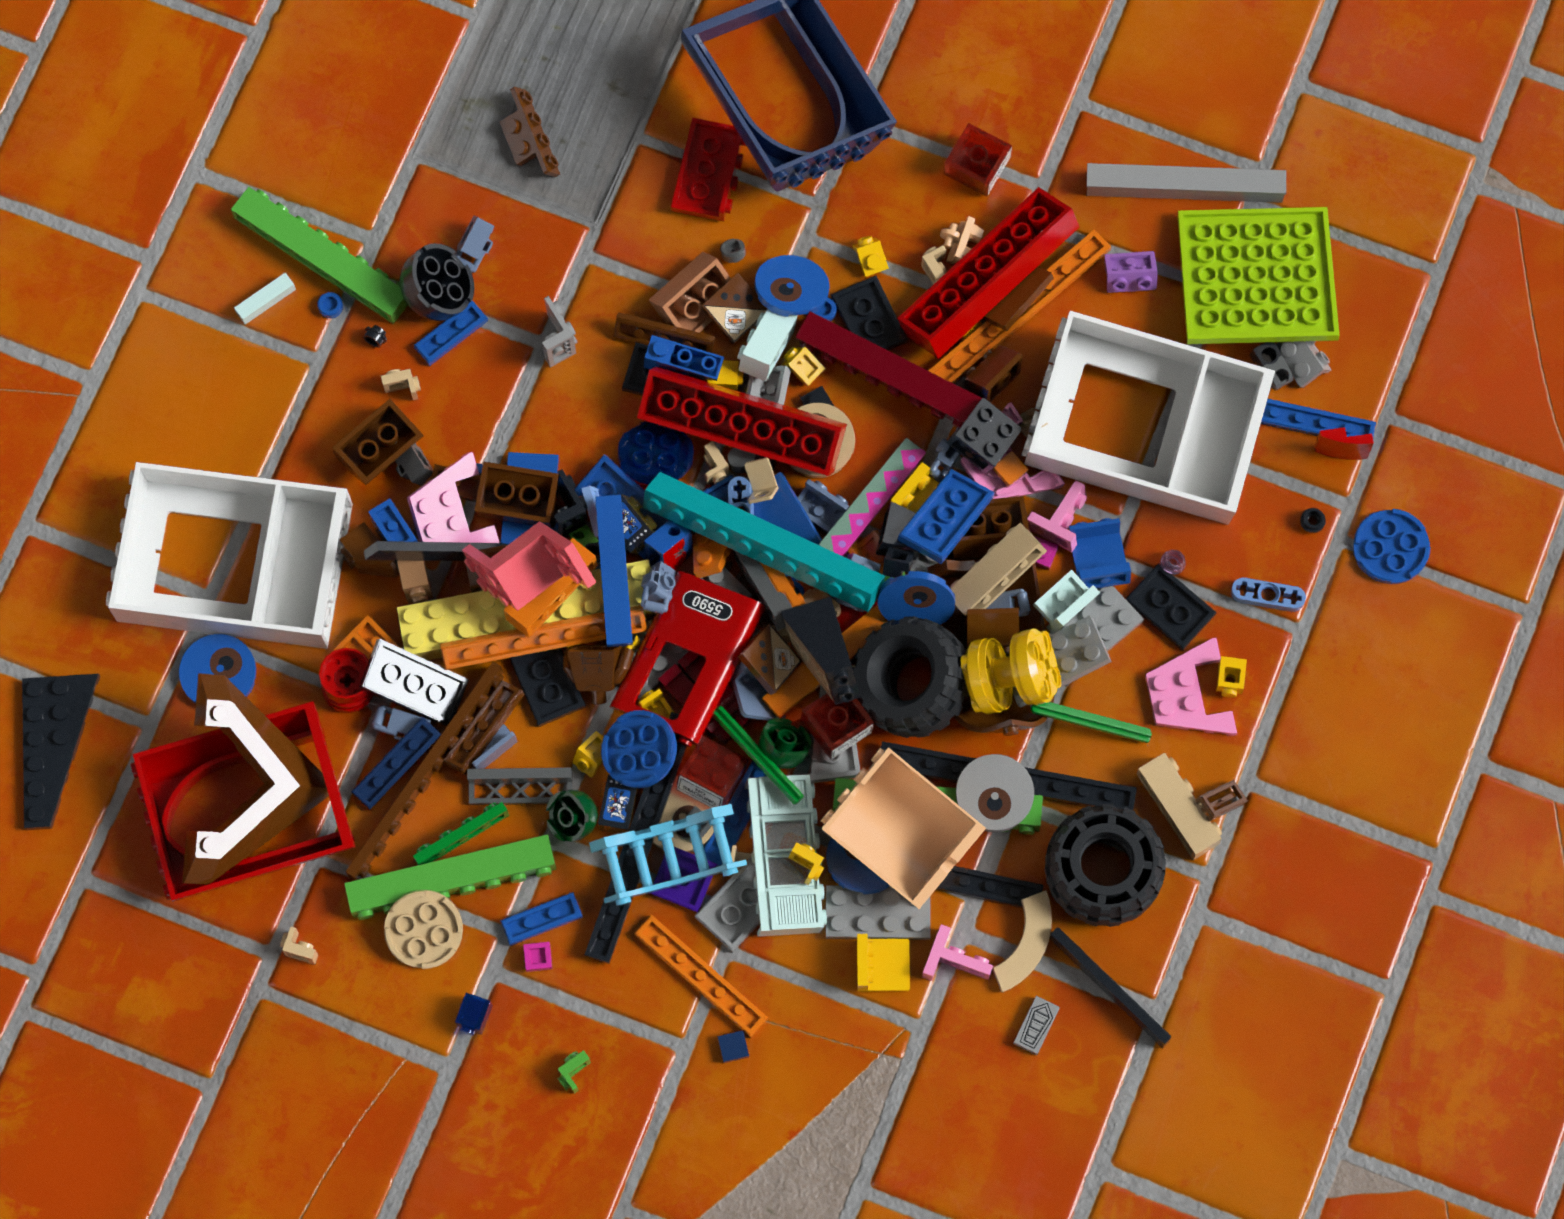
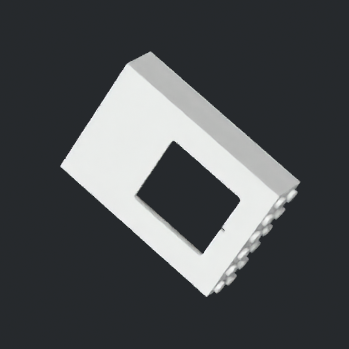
(1206, 434)
(294, 563)

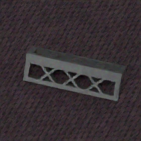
(516, 776)

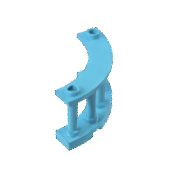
(664, 832)

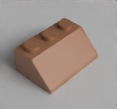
(681, 297)

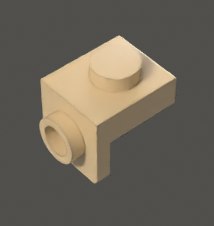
(398, 380)

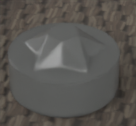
(733, 250)

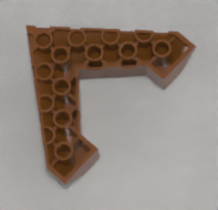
(289, 779)

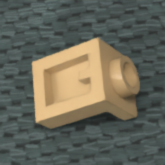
(931, 264)
(715, 459)
(302, 951)

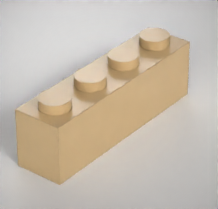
(997, 569)
(1179, 806)

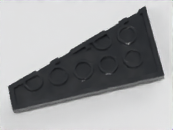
(52, 731)

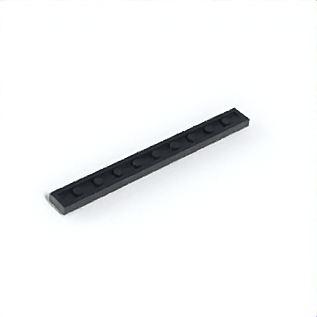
(1048, 784)
(648, 813)

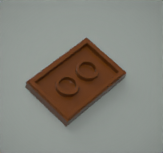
(1019, 299)

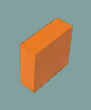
(1010, 469)

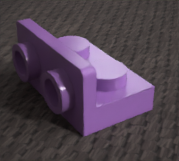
(1131, 271)

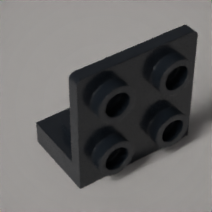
(984, 436)
(574, 513)

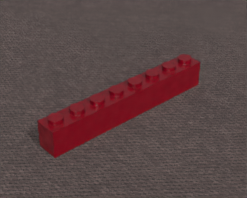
(887, 369)

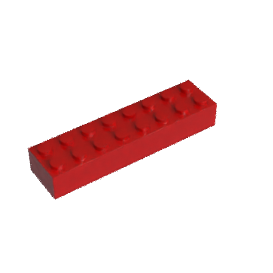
(988, 272)
(742, 421)

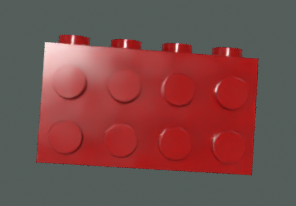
(708, 170)

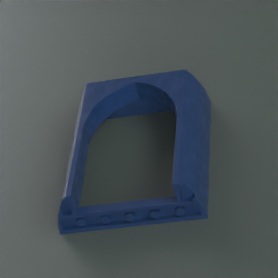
(857, 107)

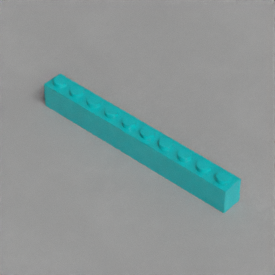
(763, 541)

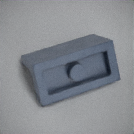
(499, 744)

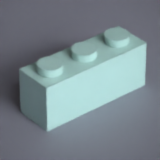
(766, 344)

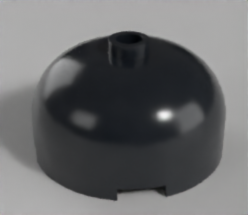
(436, 283)

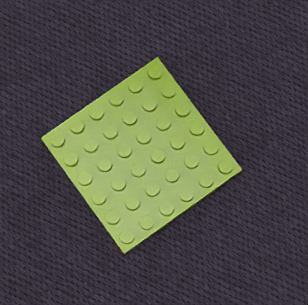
(1257, 275)

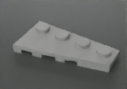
(843, 766)

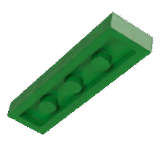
(469, 829)

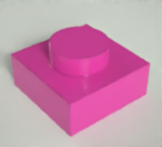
(1046, 559)
(537, 956)

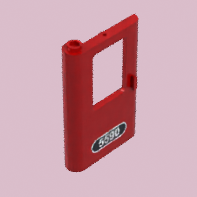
(705, 622)

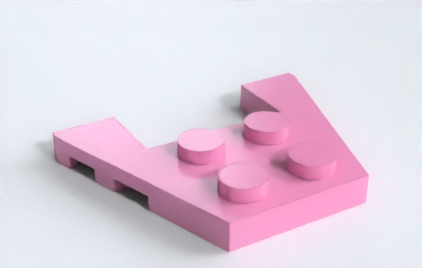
(1023, 486)
(439, 511)
(1177, 693)

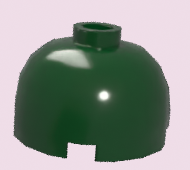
(784, 743)
(571, 815)

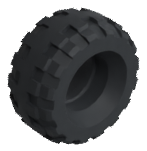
(882, 661)
(1095, 902)

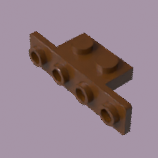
(526, 135)

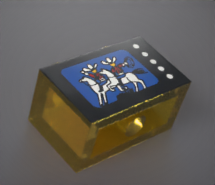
(636, 525)
(617, 806)

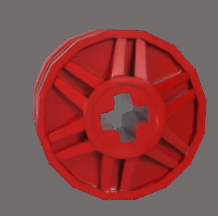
(336, 670)

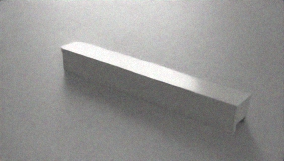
(1186, 182)

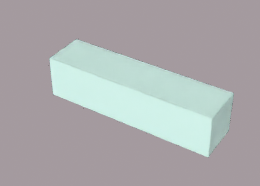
(265, 298)

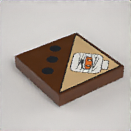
(734, 308)
(770, 659)

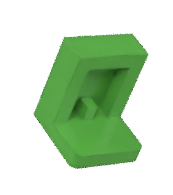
(574, 1063)

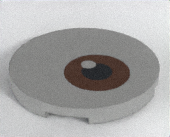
(995, 792)

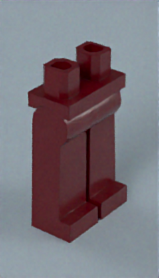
(680, 686)

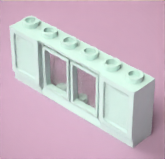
(784, 899)

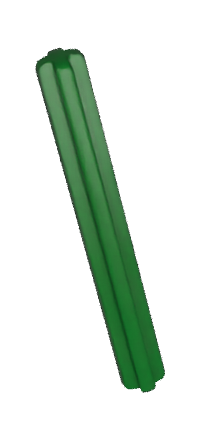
(1092, 721)
(757, 755)

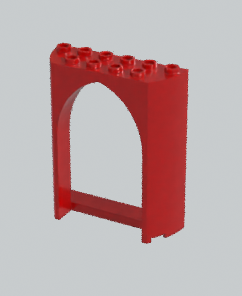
(174, 768)

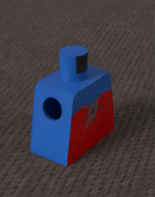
(670, 545)

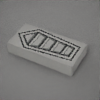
(1036, 1025)

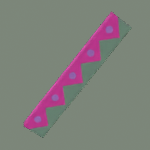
(873, 498)

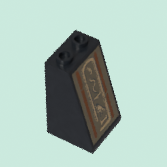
(820, 645)

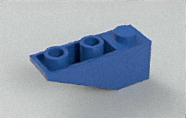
(682, 359)

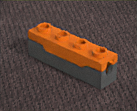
(770, 587)

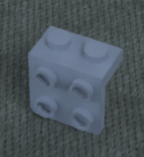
(750, 694)

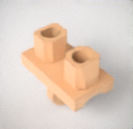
(959, 237)

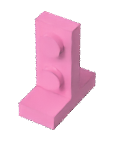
(1056, 528)
(954, 957)

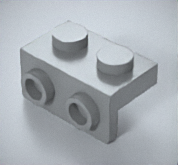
(1304, 360)
(774, 388)

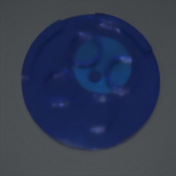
(654, 449)

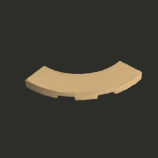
(1032, 944)

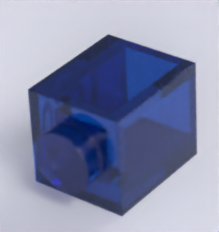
(473, 1014)

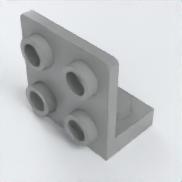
(562, 343)

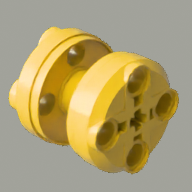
(993, 675)

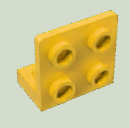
(916, 489)
(882, 964)

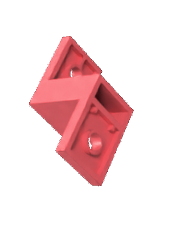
(528, 566)

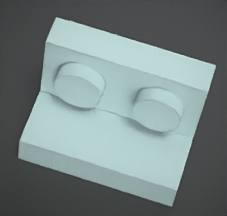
(1064, 601)

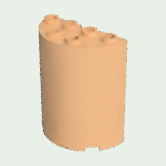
(902, 826)

